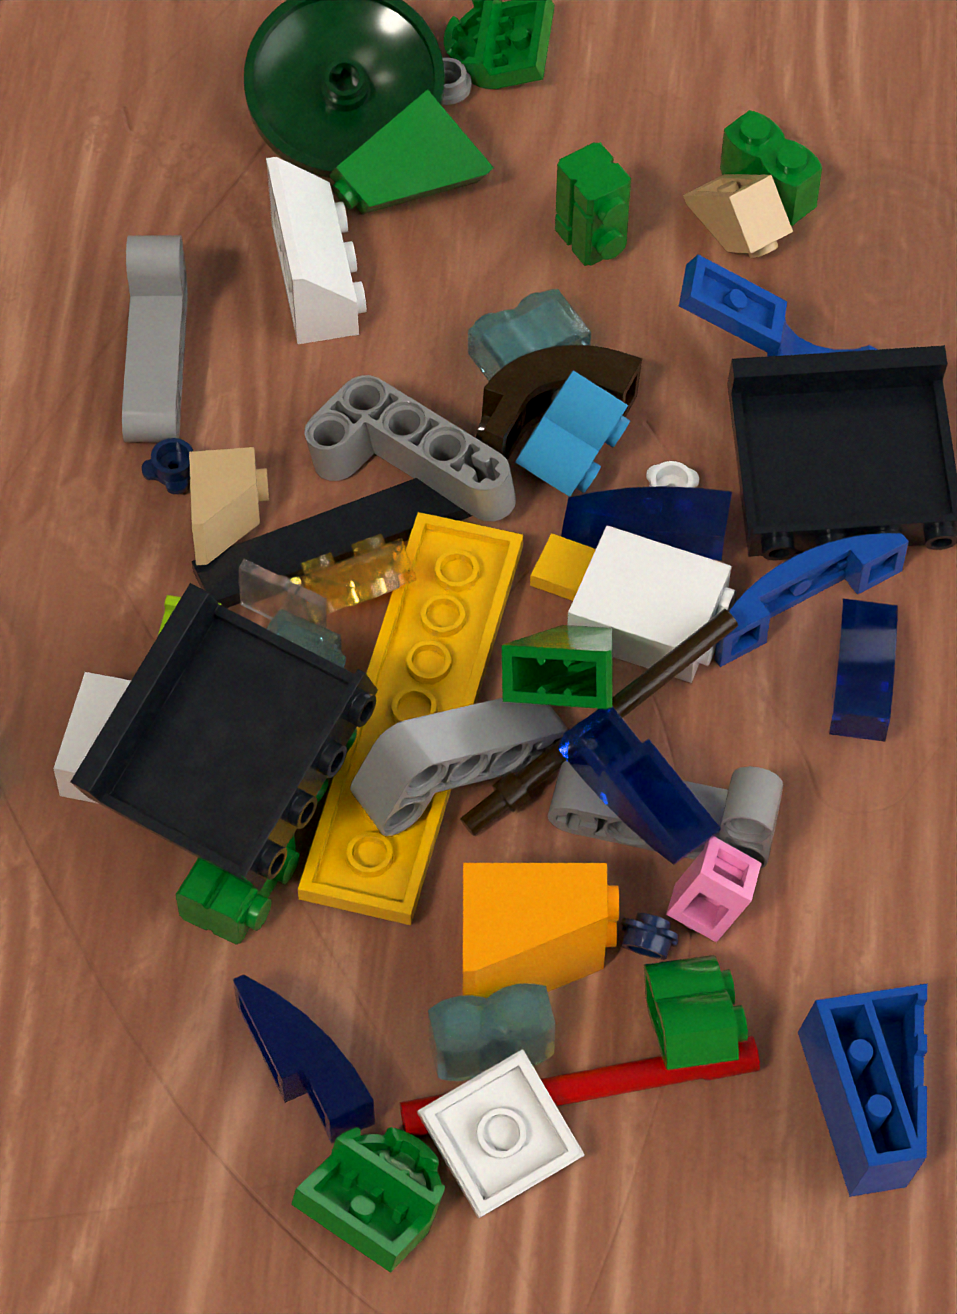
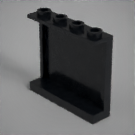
(843, 448)
(225, 738)

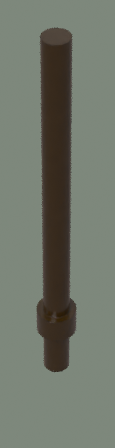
(514, 790)

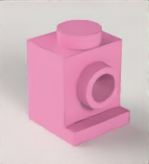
(714, 889)

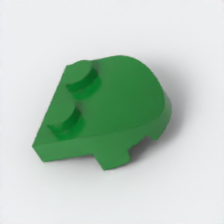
(502, 41)
(375, 1193)

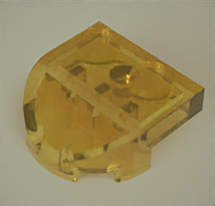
(365, 575)

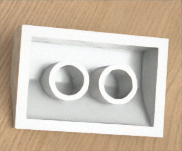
(313, 254)

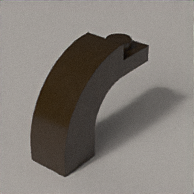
(527, 386)

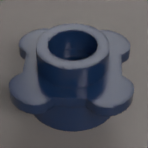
(165, 454)
(648, 936)

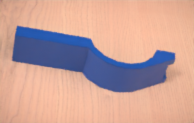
(743, 309)

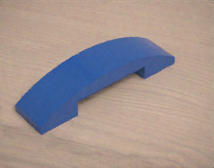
(857, 559)

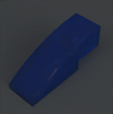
(669, 515)
(864, 670)
(637, 784)
(304, 1059)

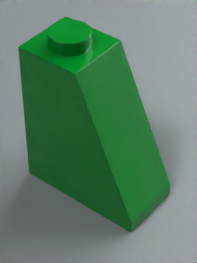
(409, 159)
(560, 668)

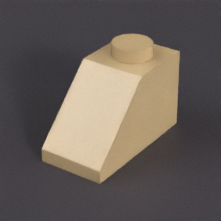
(741, 212)
(224, 498)

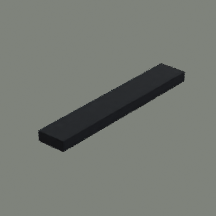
(332, 531)

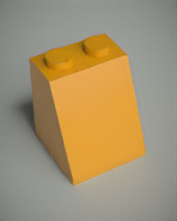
(535, 924)

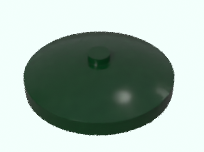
(335, 75)

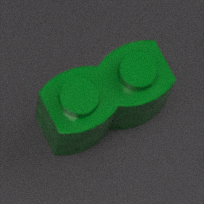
(759, 147)
(694, 1012)

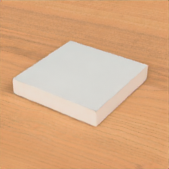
(500, 1133)

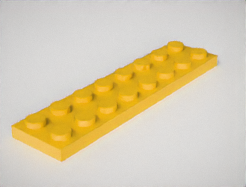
(423, 663)

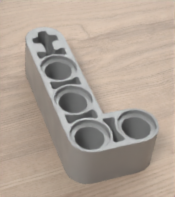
(154, 338)
(380, 420)
(448, 752)
(743, 812)

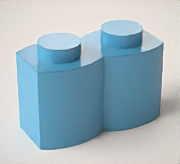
(572, 435)

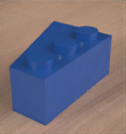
(870, 1083)

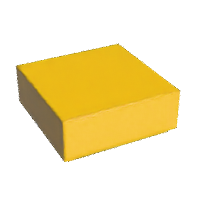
(561, 566)

